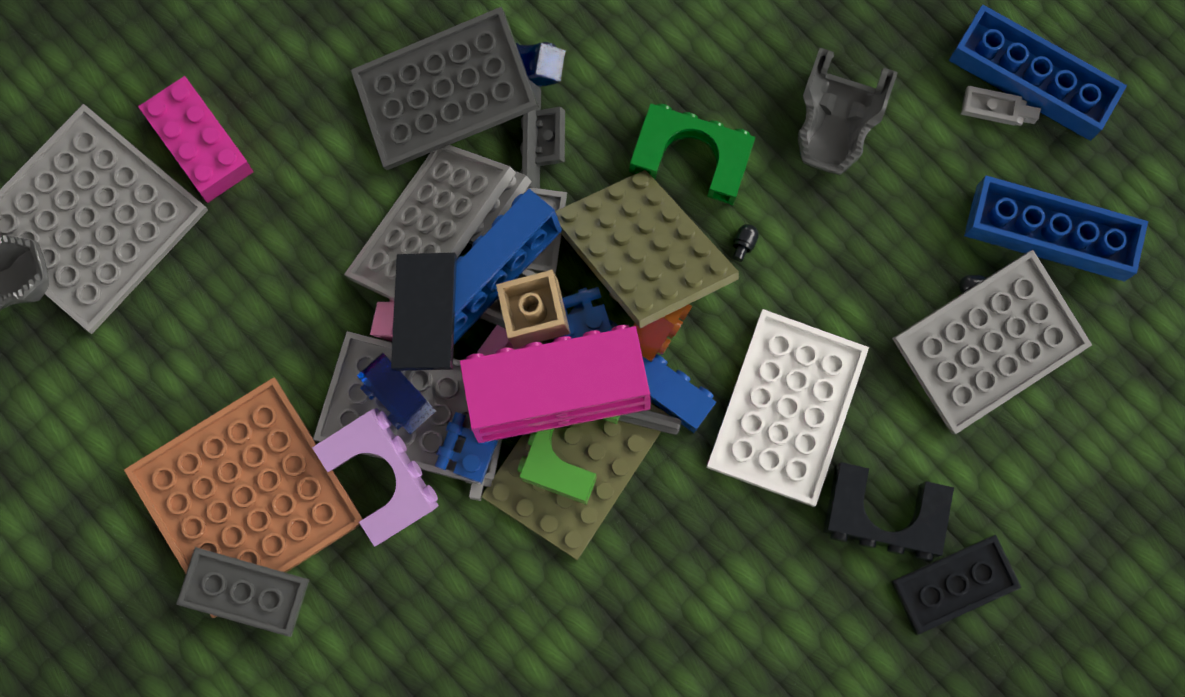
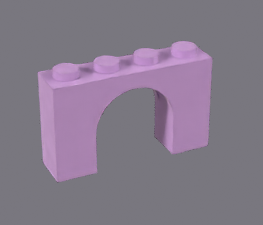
(373, 435)

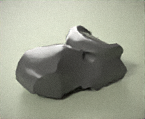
(839, 116)
(21, 271)

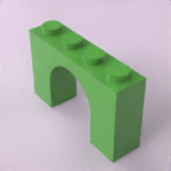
(550, 473)

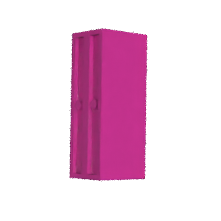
(555, 383)

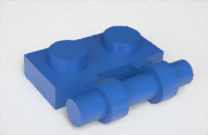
(590, 318)
(474, 457)

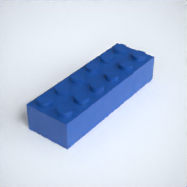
(1038, 72)
(1056, 228)
(501, 256)

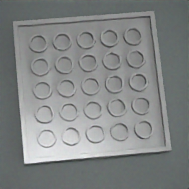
(97, 215)

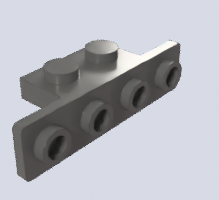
(542, 139)

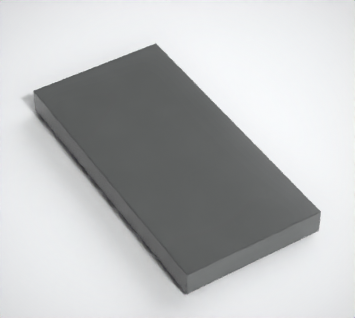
(243, 592)

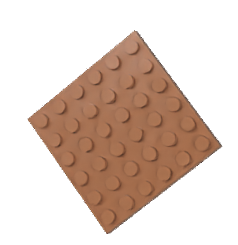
(245, 486)

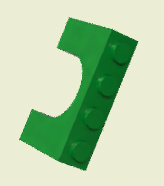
(666, 126)

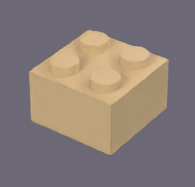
(533, 309)

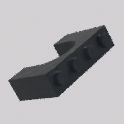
(848, 518)

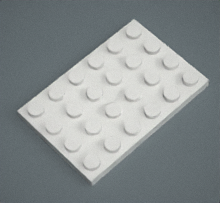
(788, 408)

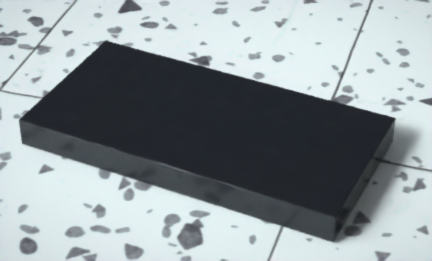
(424, 312)
(956, 584)

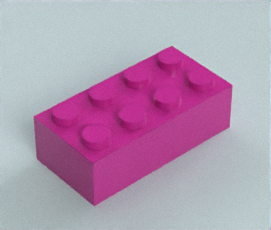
(196, 139)

